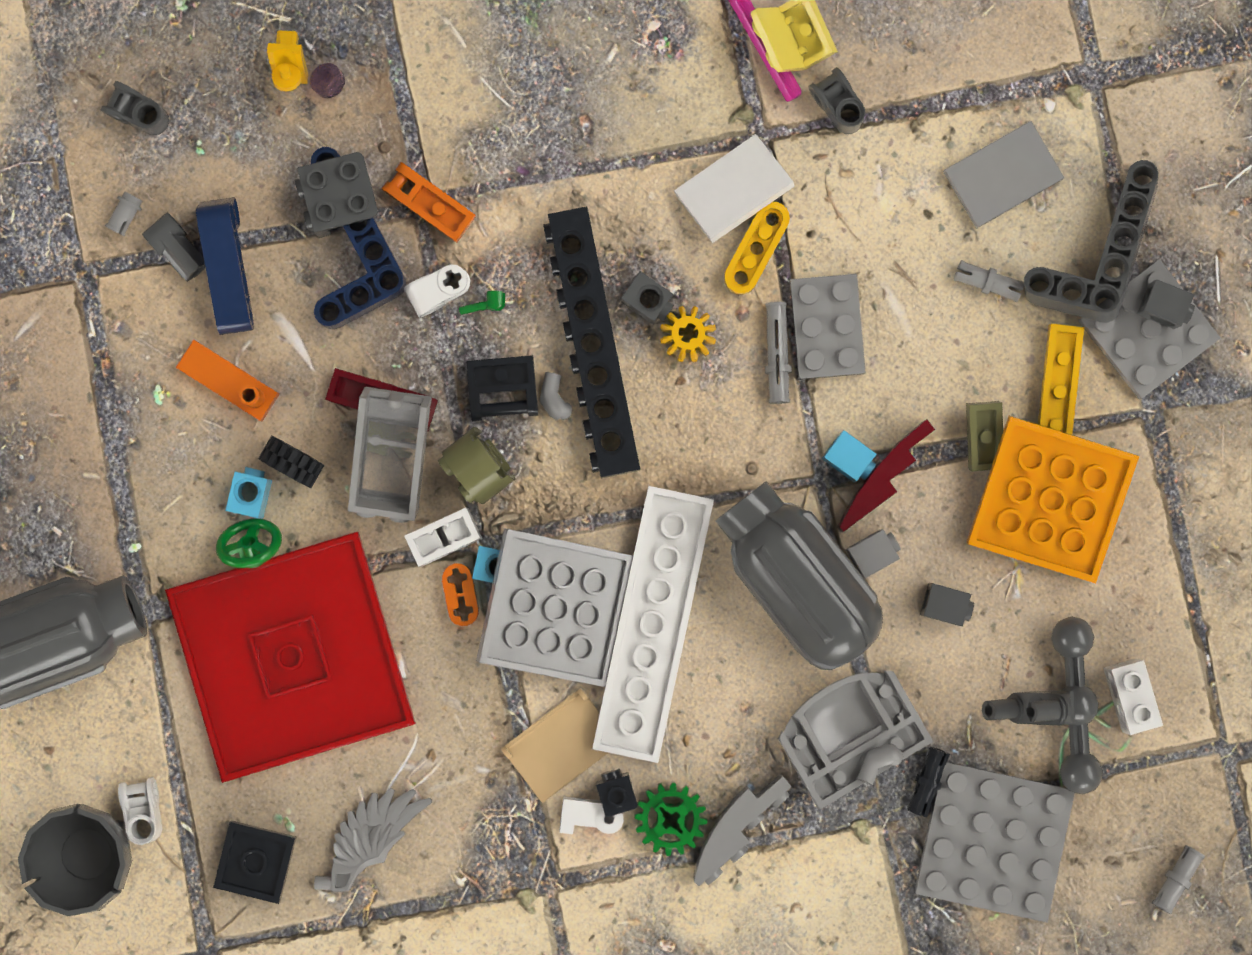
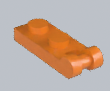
(430, 203)

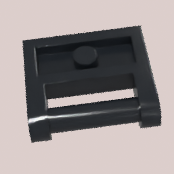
(501, 376)

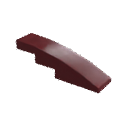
(877, 485)

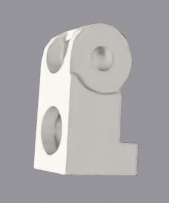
(589, 814)

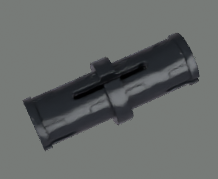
(928, 781)

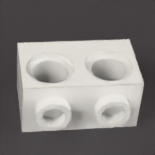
(443, 537)
(1133, 696)

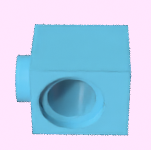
(850, 457)
(236, 502)
(483, 562)

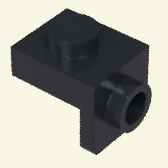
(616, 792)

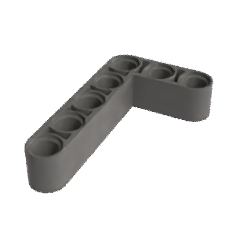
(1113, 256)

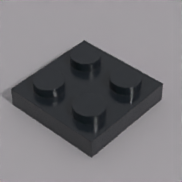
(254, 862)

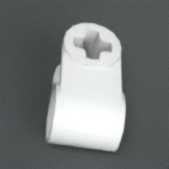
(431, 291)
(139, 808)

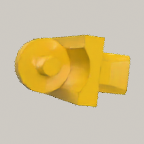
(287, 61)

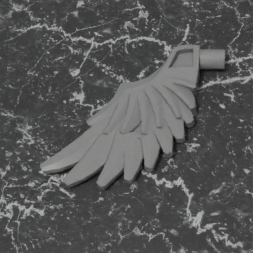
(369, 837)

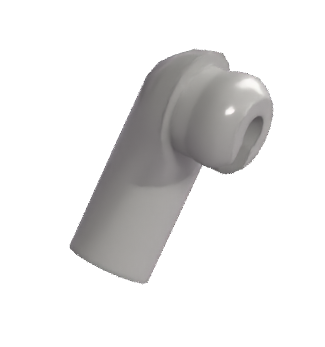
(877, 758)

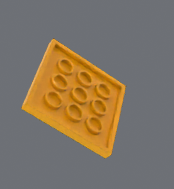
(1052, 499)

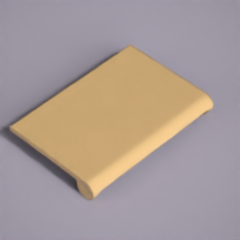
(557, 746)

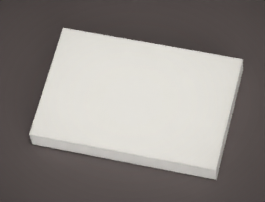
(734, 188)

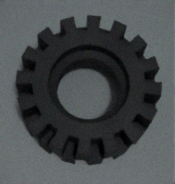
(291, 461)

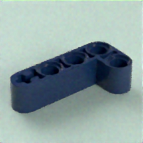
(224, 265)

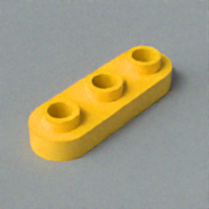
(760, 233)

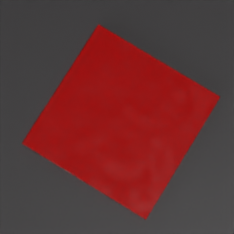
(290, 657)

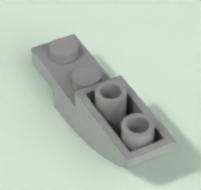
(726, 836)

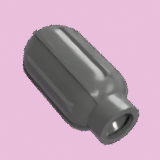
(802, 579)
(64, 634)

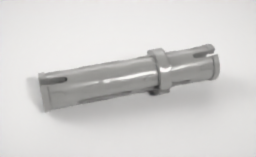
(778, 392)

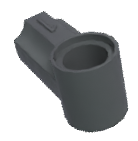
(171, 241)

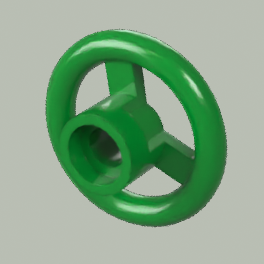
(250, 550)

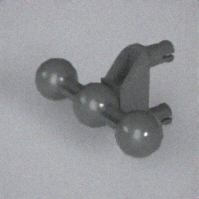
(1072, 706)

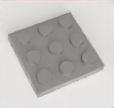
(1143, 349)

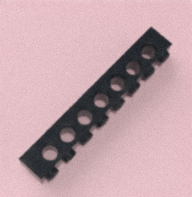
(577, 225)

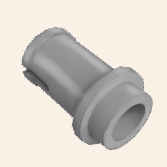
(124, 213)

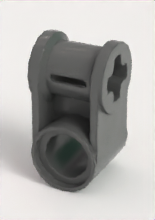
(836, 95)
(131, 107)

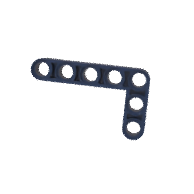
(375, 268)

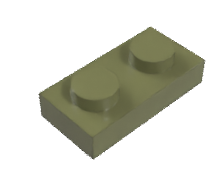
(983, 433)

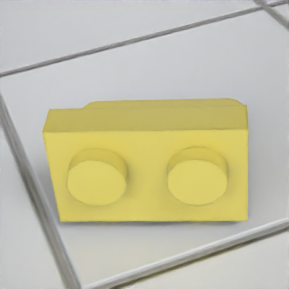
(793, 35)

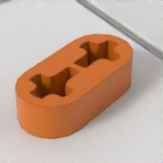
(452, 595)

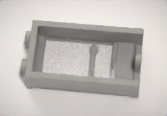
(389, 454)

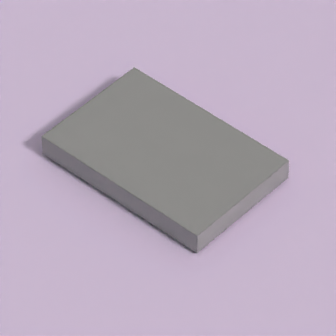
(1003, 174)

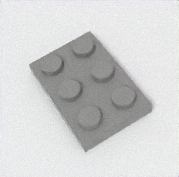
(827, 326)

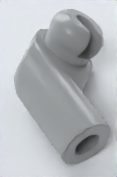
(552, 400)

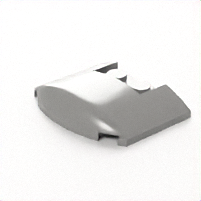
(844, 722)

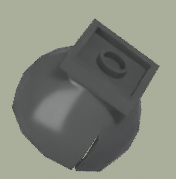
(77, 859)

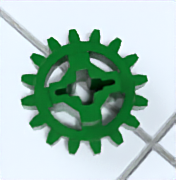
(658, 829)

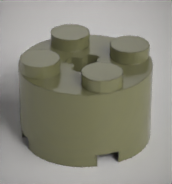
(476, 466)

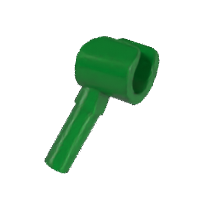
(494, 302)

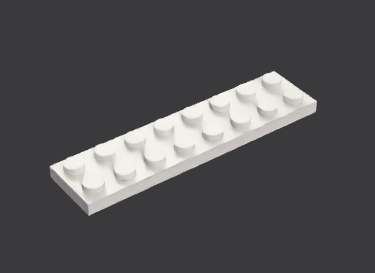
(653, 624)

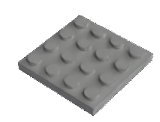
(554, 608)
(994, 842)

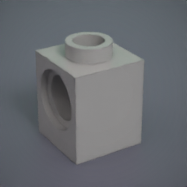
(874, 553)

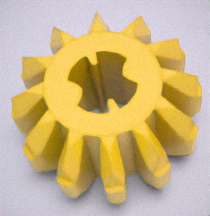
(695, 343)

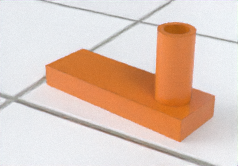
(227, 380)

